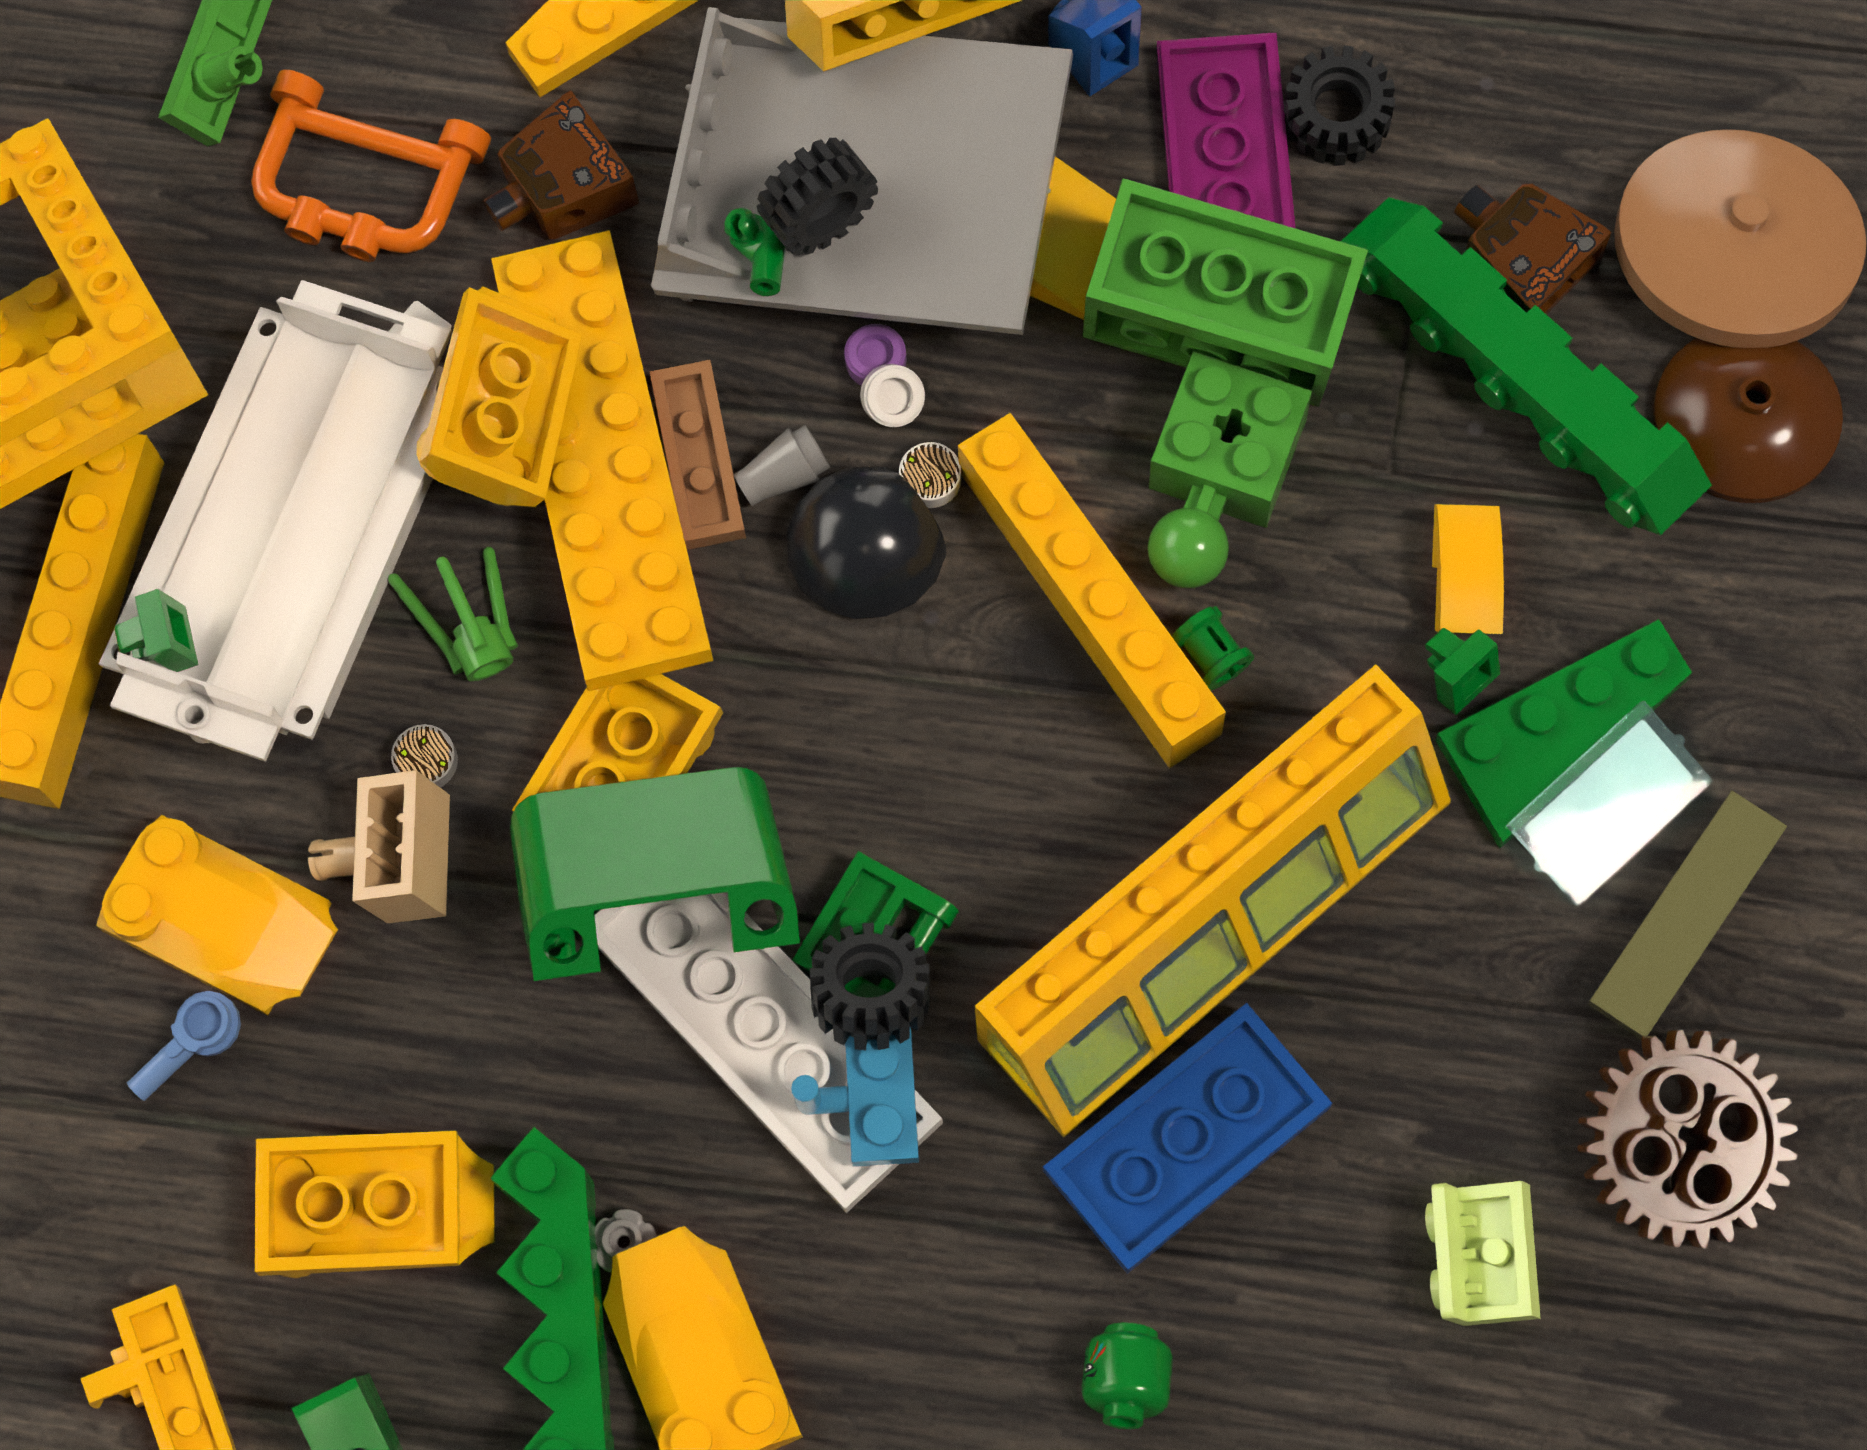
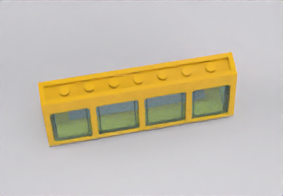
(1215, 902)

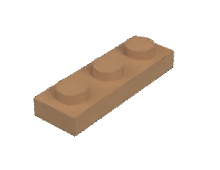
(697, 454)

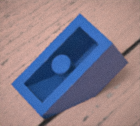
(1101, 37)

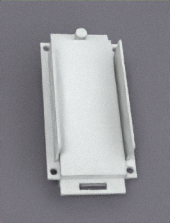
(288, 521)

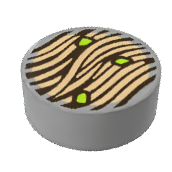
(427, 751)

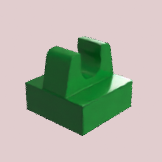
(158, 632)
(1462, 667)

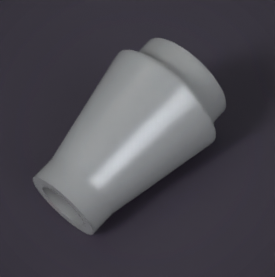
(783, 466)

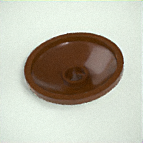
(1744, 446)

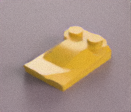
(500, 400)
(627, 735)
(217, 915)
(369, 1203)
(695, 1348)

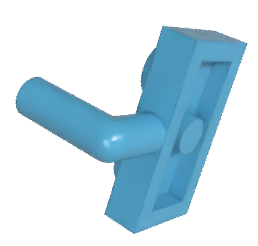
(877, 1099)

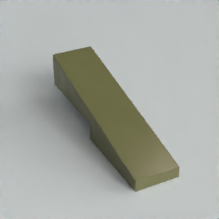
(1687, 915)

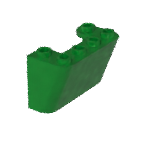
(647, 846)

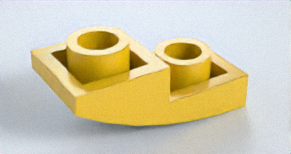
(1468, 568)

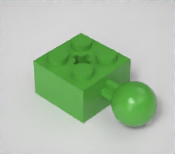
(1218, 476)

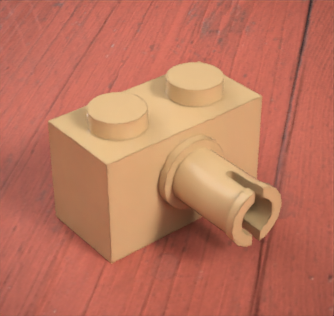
(396, 848)

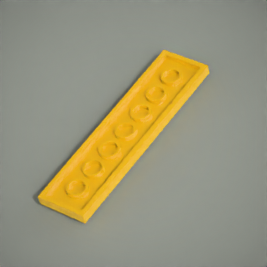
(609, 478)

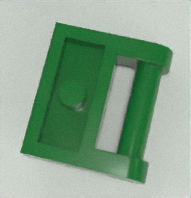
(876, 896)

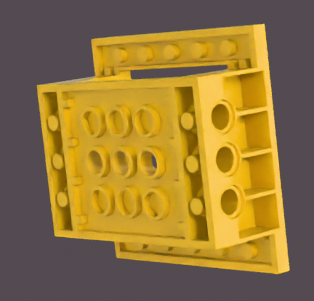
(84, 345)

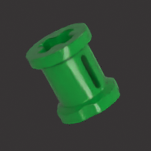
(1212, 647)

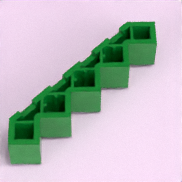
(1527, 367)
(561, 1277)

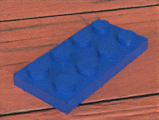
(1187, 1137)

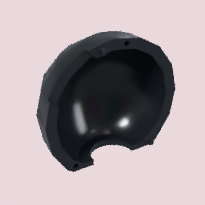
(864, 543)

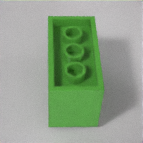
(1220, 285)

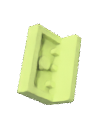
(1483, 1253)

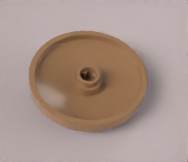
(1740, 238)

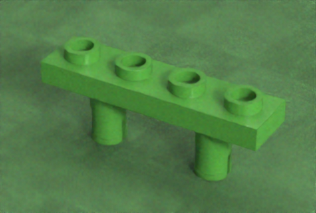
(214, 67)

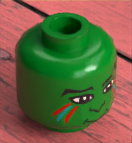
(1127, 1375)

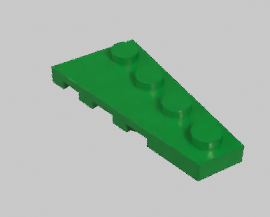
(1538, 733)

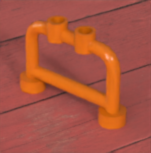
(362, 233)

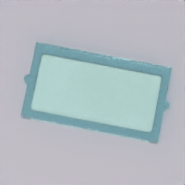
(1609, 803)

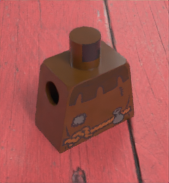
(561, 173)
(1533, 242)

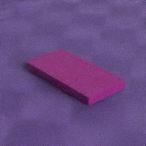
(1226, 123)

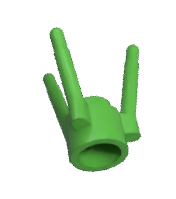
(479, 646)

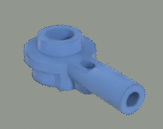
(203, 1026)

